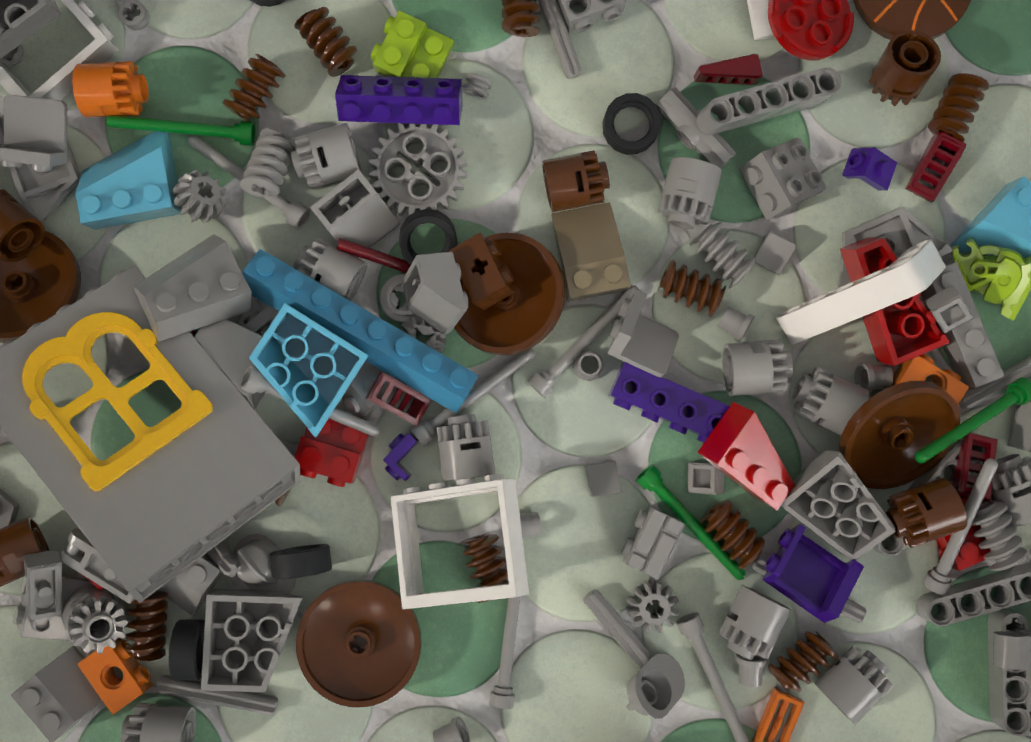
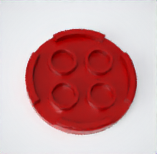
(811, 27)

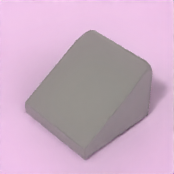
(774, 253)
(949, 308)
(603, 479)
(705, 479)

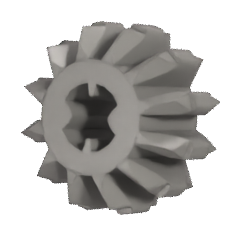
(199, 196)
(659, 616)

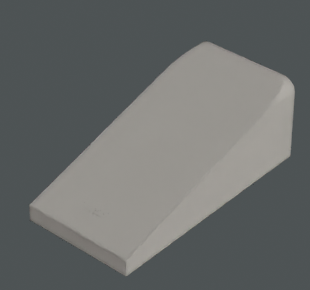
(43, 584)

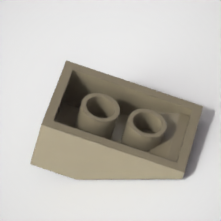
(590, 252)

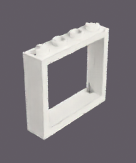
(61, 82)
(408, 544)

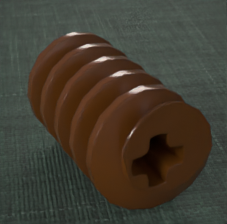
(519, 19)
(326, 41)
(253, 88)
(956, 104)
(692, 288)
(734, 531)
(485, 560)
(148, 627)
(803, 661)

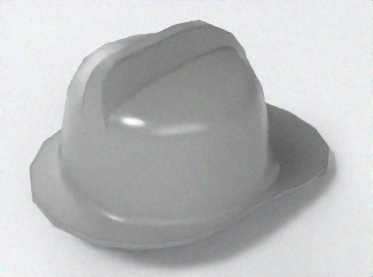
(256, 572)
(656, 687)

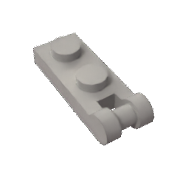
(92, 565)

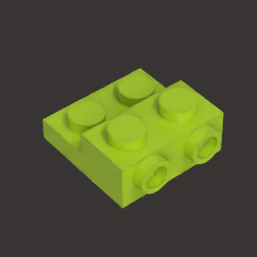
(411, 49)

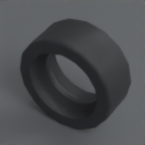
(640, 102)
(422, 217)
(300, 561)
(187, 649)

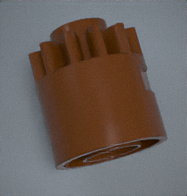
(905, 66)
(575, 180)
(19, 229)
(927, 512)
(15, 542)

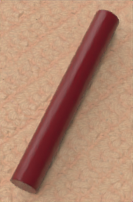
(372, 255)

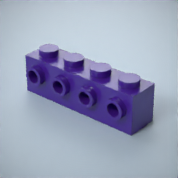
(399, 100)
(666, 400)

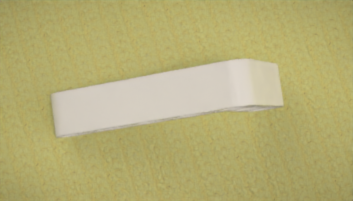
(899, 281)

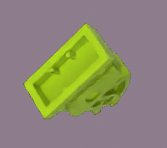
(998, 277)

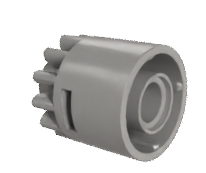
(326, 155)
(689, 192)
(331, 268)
(756, 367)
(828, 399)
(465, 448)
(1013, 486)
(93, 619)
(753, 623)
(855, 683)
(159, 724)

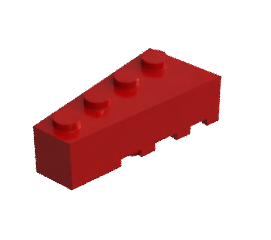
(902, 328)

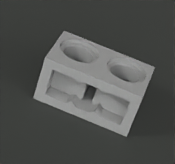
(594, 11)

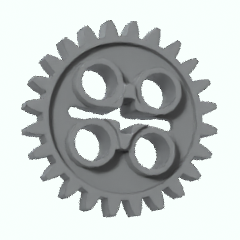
(435, 148)

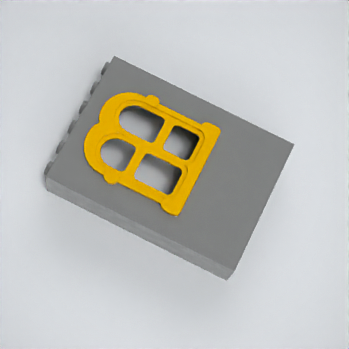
(177, 482)

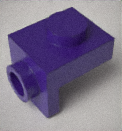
(871, 167)
(400, 448)

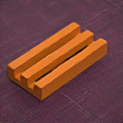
(768, 714)

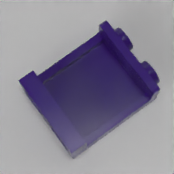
(811, 575)

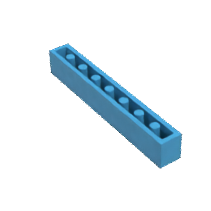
(385, 344)

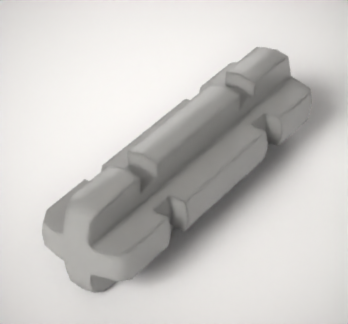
(224, 559)

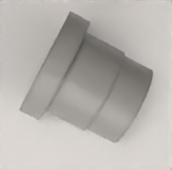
(735, 323)
(583, 375)
(873, 376)
(530, 524)
(751, 671)
(452, 732)

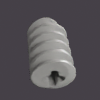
(267, 164)
(723, 253)
(999, 535)

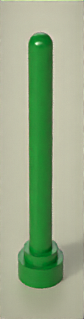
(242, 133)
(1017, 393)
(651, 479)

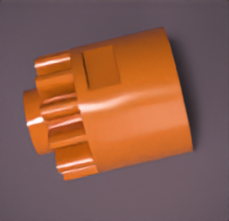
(109, 89)

